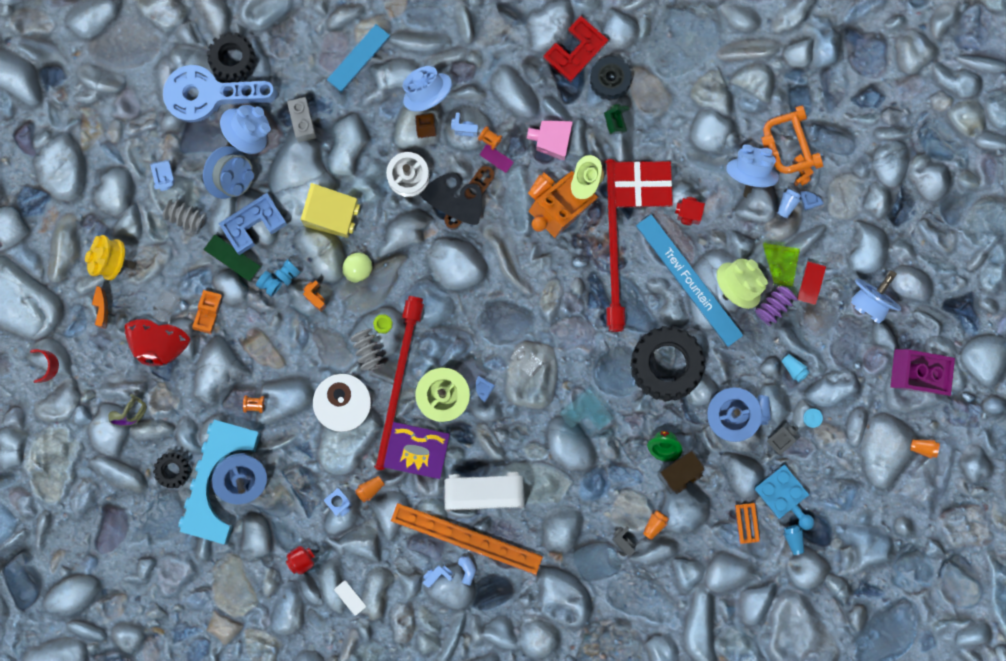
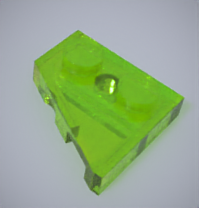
(782, 263)

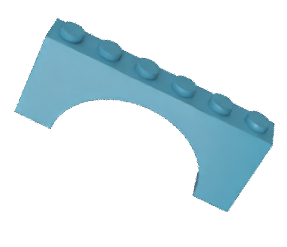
(199, 516)

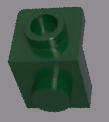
(615, 119)

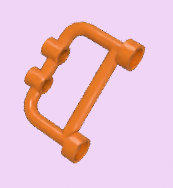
(768, 141)

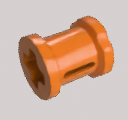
(490, 138)
(253, 404)

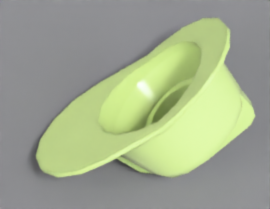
(587, 177)

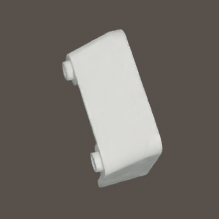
(484, 492)

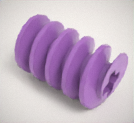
(775, 304)

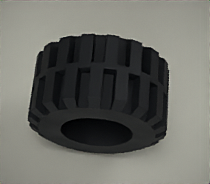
(228, 43)

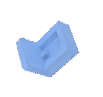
(162, 175)
(431, 576)

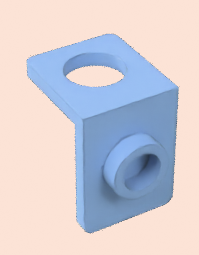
(341, 510)

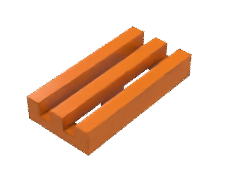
(754, 520)

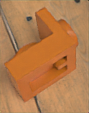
(315, 299)

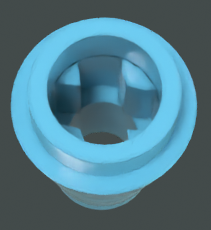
(795, 368)

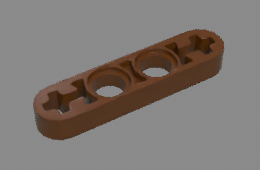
(487, 181)

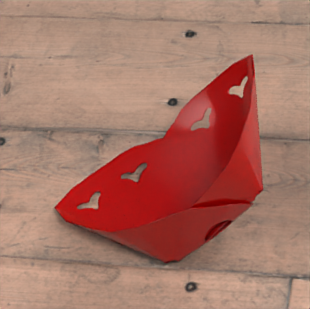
(155, 342)

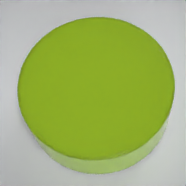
(382, 324)

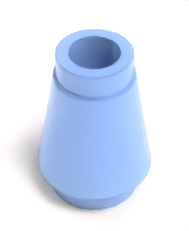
(788, 203)

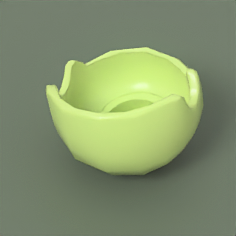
(357, 267)

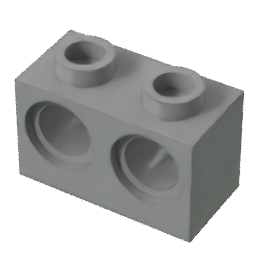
(301, 119)

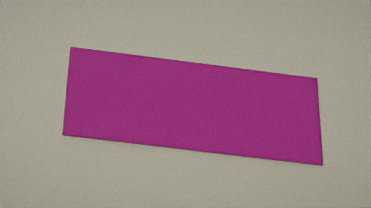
(496, 158)

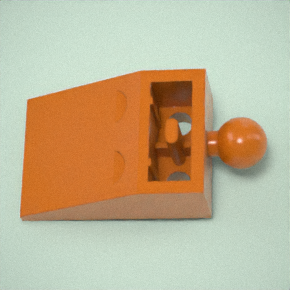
(558, 207)

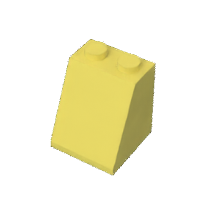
(330, 211)

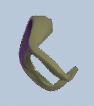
(121, 419)

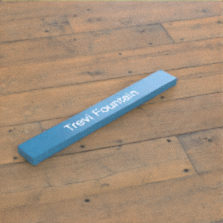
(689, 280)

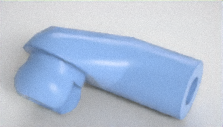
(469, 568)

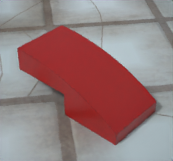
(811, 282)

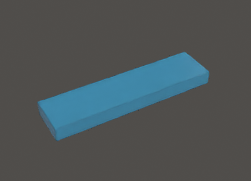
(358, 58)

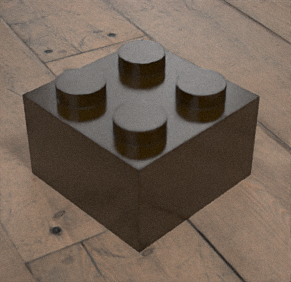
(680, 472)

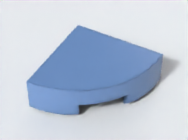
(810, 200)
(483, 388)

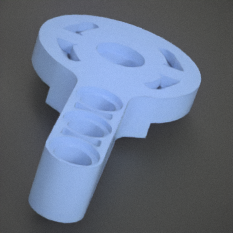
(210, 92)

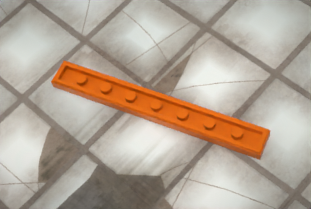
(466, 538)

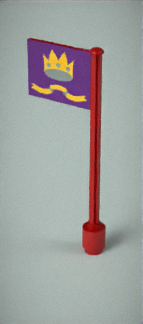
(407, 446)

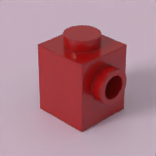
(689, 211)

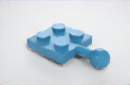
(784, 493)

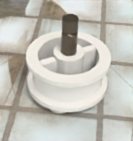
(407, 174)

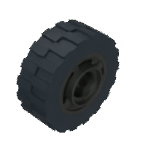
(610, 89)

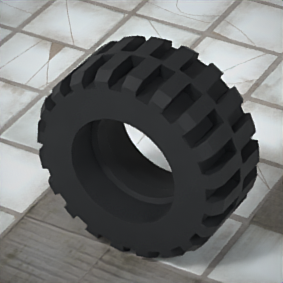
(667, 337)

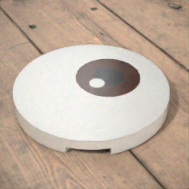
(341, 402)

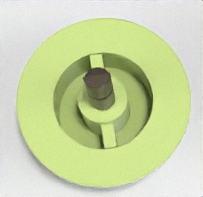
(442, 394)

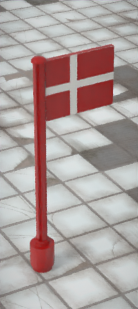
(631, 186)

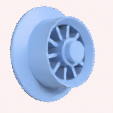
(425, 89)

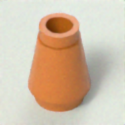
(540, 186)
(925, 447)
(369, 489)
(656, 523)

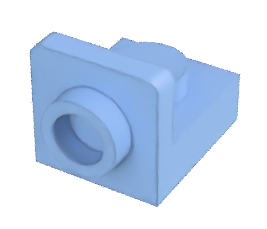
(465, 129)

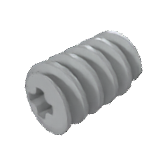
(184, 217)
(366, 350)

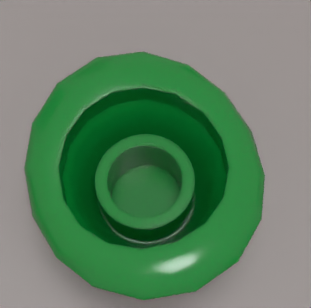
(665, 446)

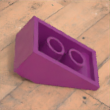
(922, 372)

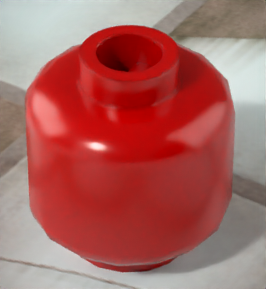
(300, 560)

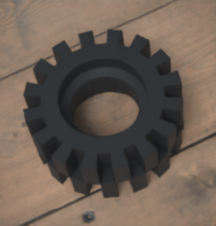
(160, 467)

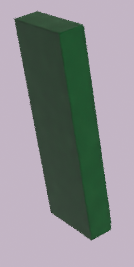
(228, 256)

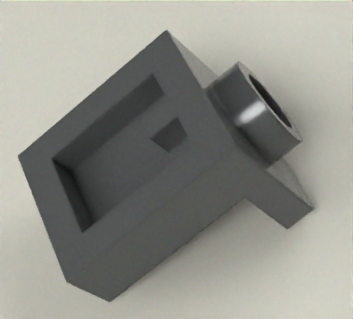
(784, 438)
(624, 544)

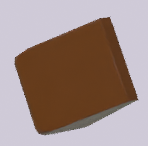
(425, 125)

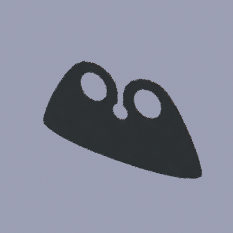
(459, 208)

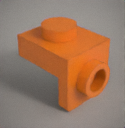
(805, 173)

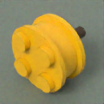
(106, 258)

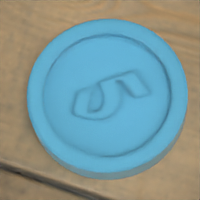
(812, 418)

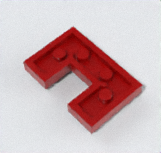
(591, 44)

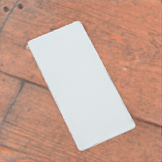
(350, 598)

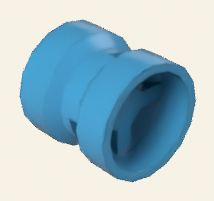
(287, 273)
(268, 283)

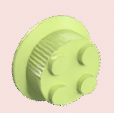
(741, 282)

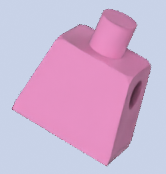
(552, 138)

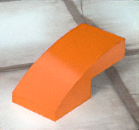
(100, 302)
(207, 311)

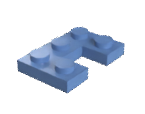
(259, 210)

